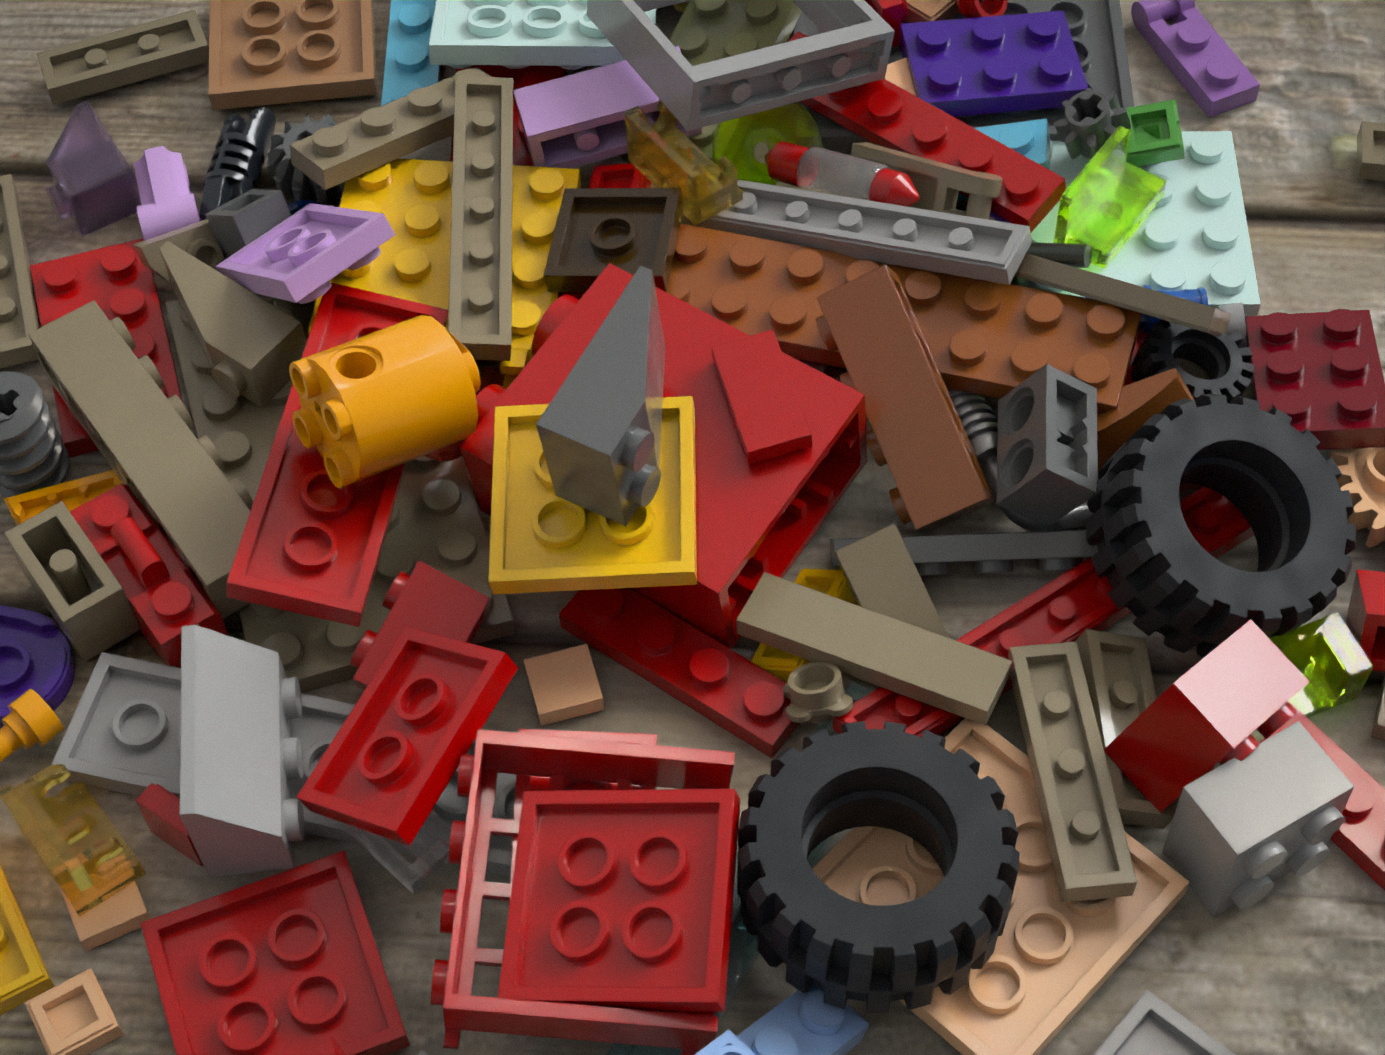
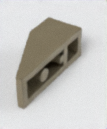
(239, 332)

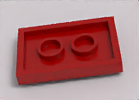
(407, 734)

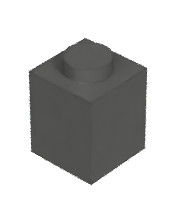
(247, 218)

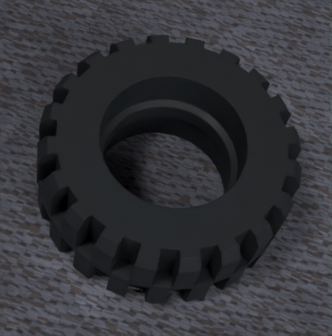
(1268, 475)
(891, 784)

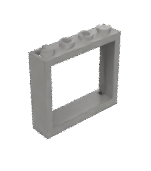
(845, 55)

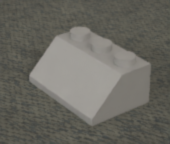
(238, 754)

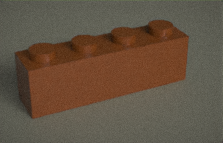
(904, 401)

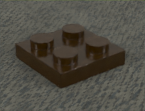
(616, 228)

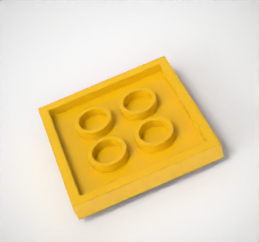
(560, 546)

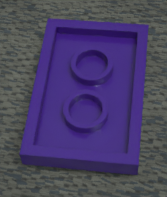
(993, 63)

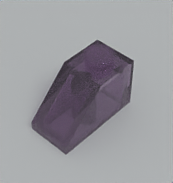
(90, 174)

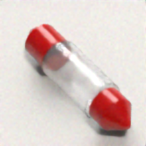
(839, 174)

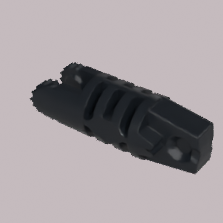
(237, 158)

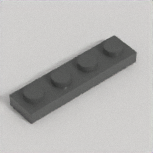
(990, 550)

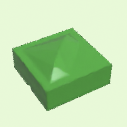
(1154, 134)

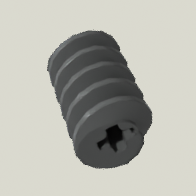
(29, 442)

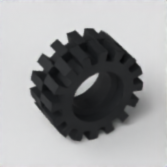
(1217, 356)

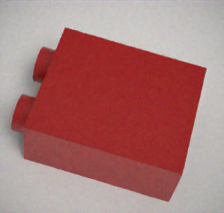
(745, 514)

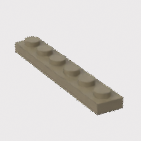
(482, 217)

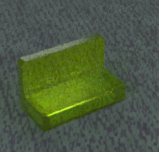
(1107, 201)

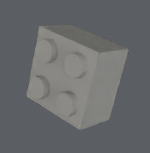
(1257, 820)

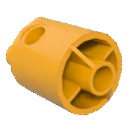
(385, 398)

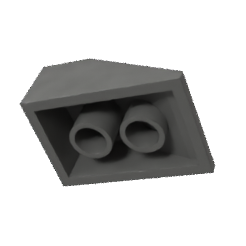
(608, 413)

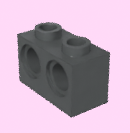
(1047, 446)

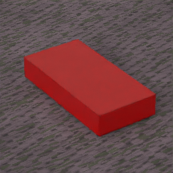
(761, 396)

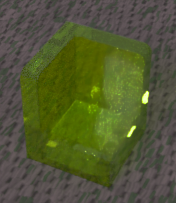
(1329, 659)

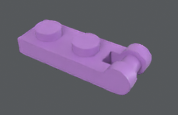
(1195, 54)

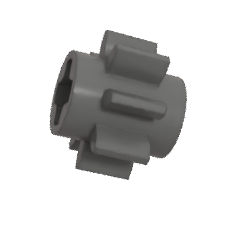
(1090, 122)

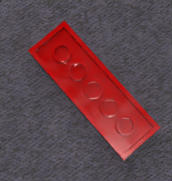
(305, 538)

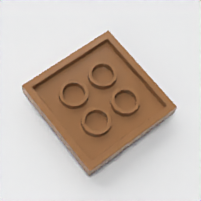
(290, 51)

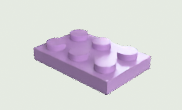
(307, 252)

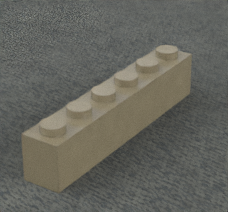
(148, 442)

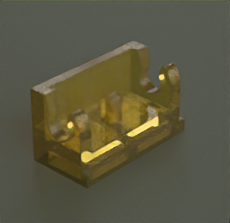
(676, 162)
(72, 838)

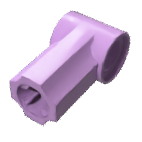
(164, 193)

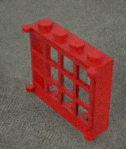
(469, 847)

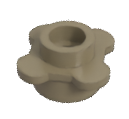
(817, 693)

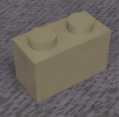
(73, 581)

